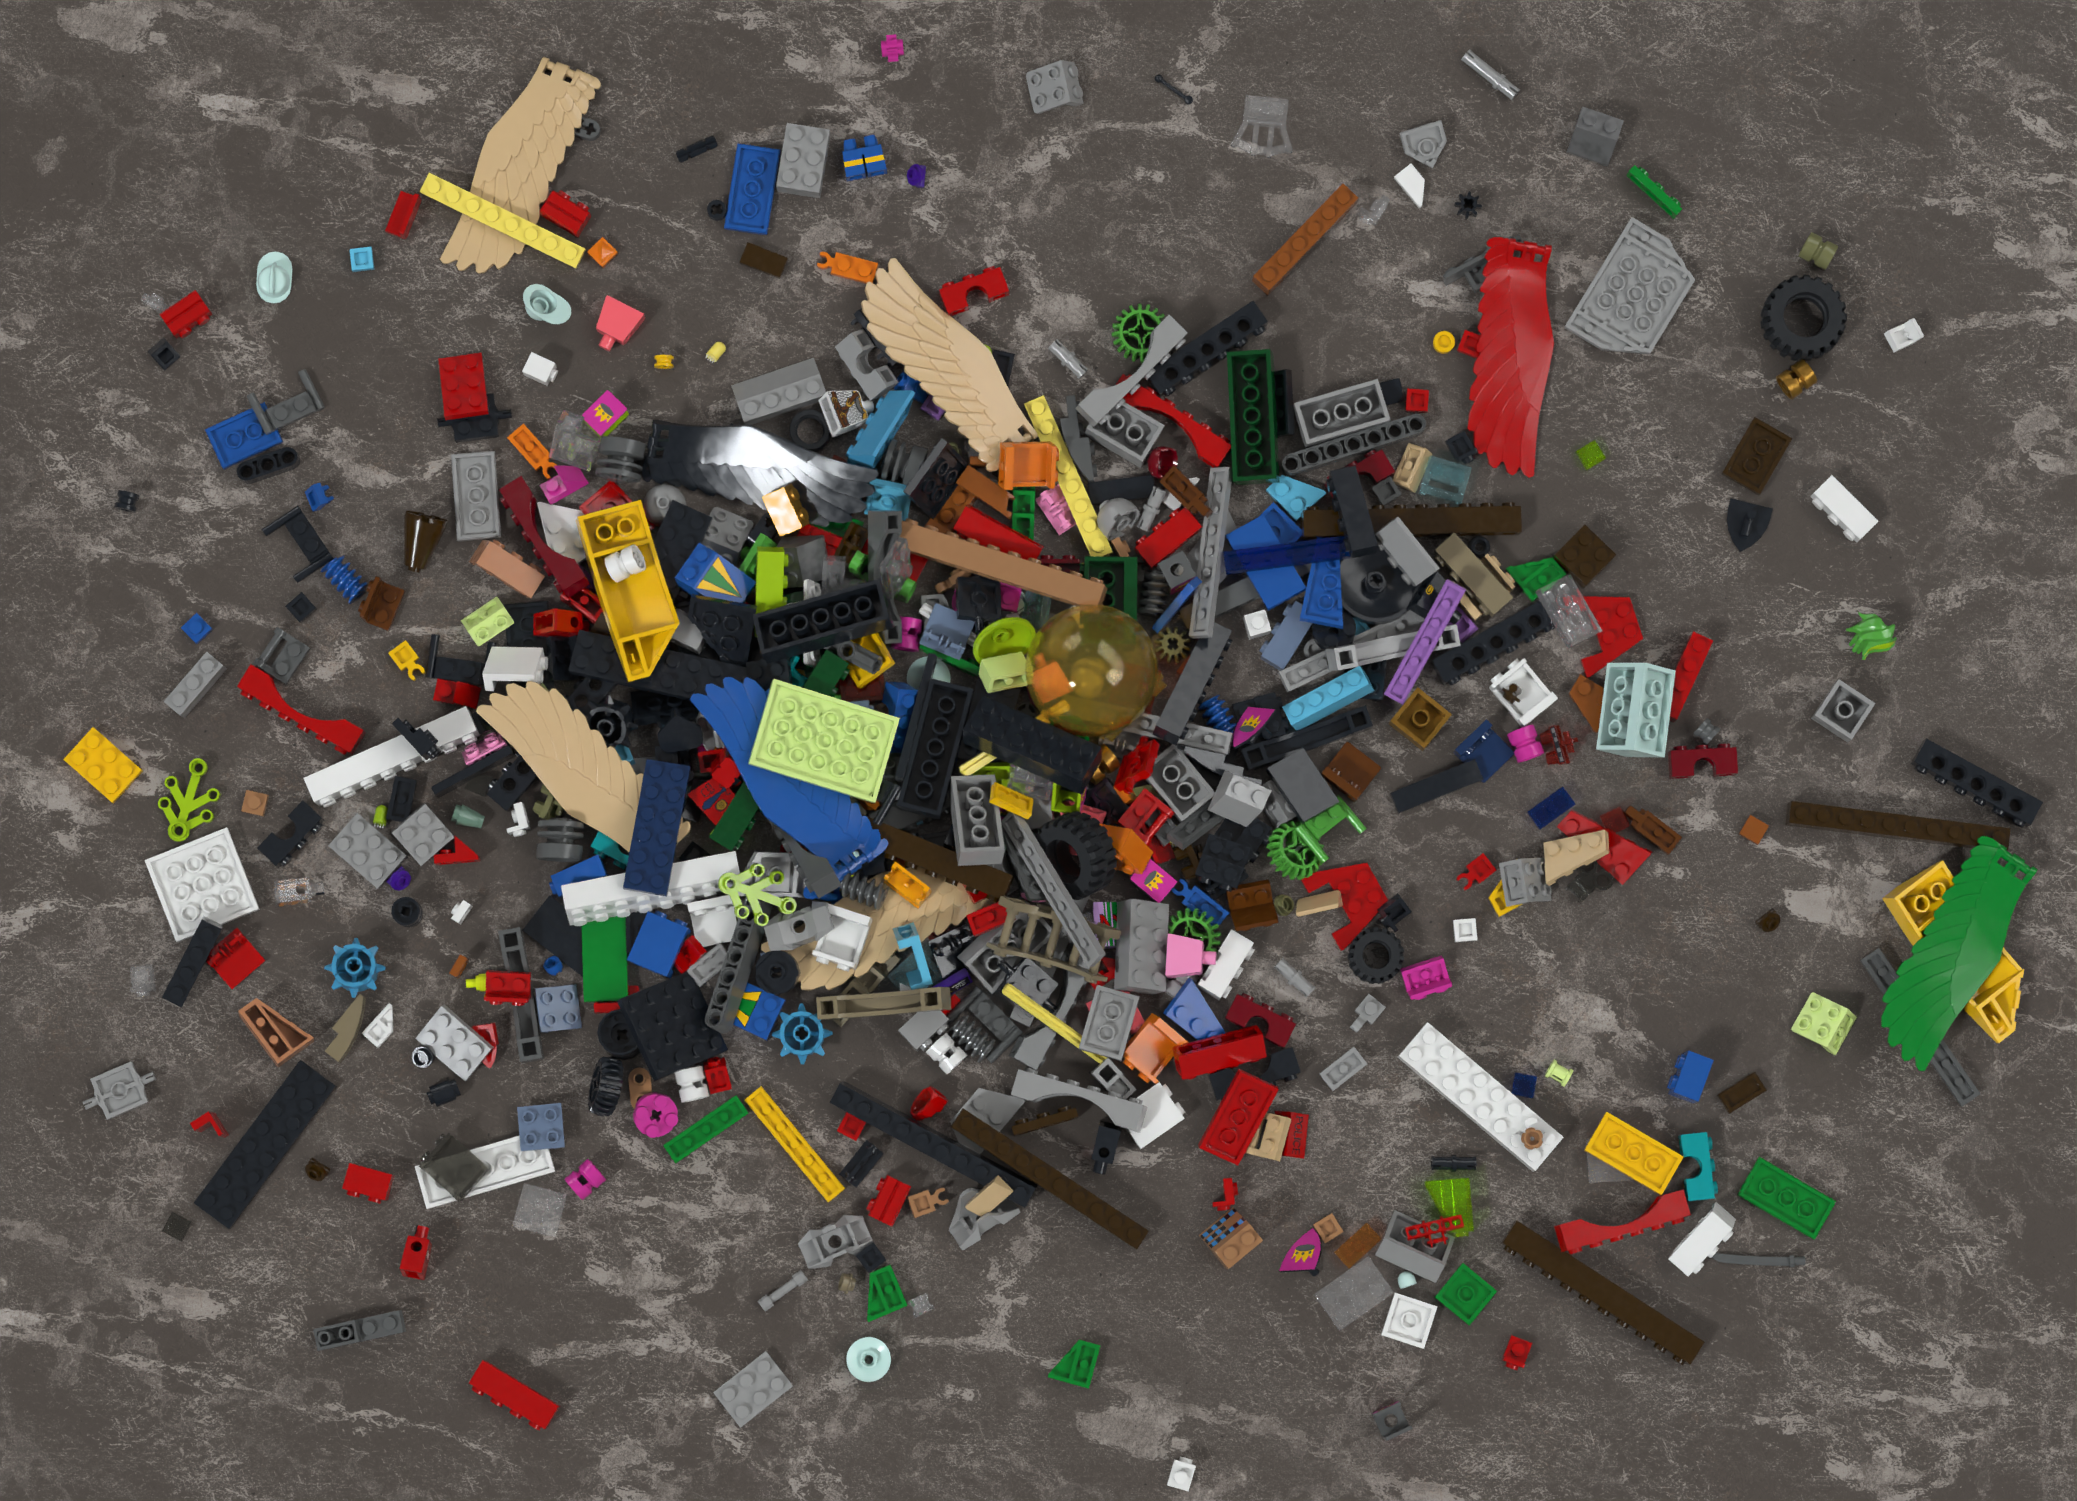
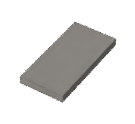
(476, 496)

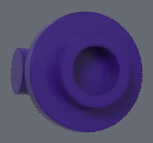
(916, 175)
(399, 879)

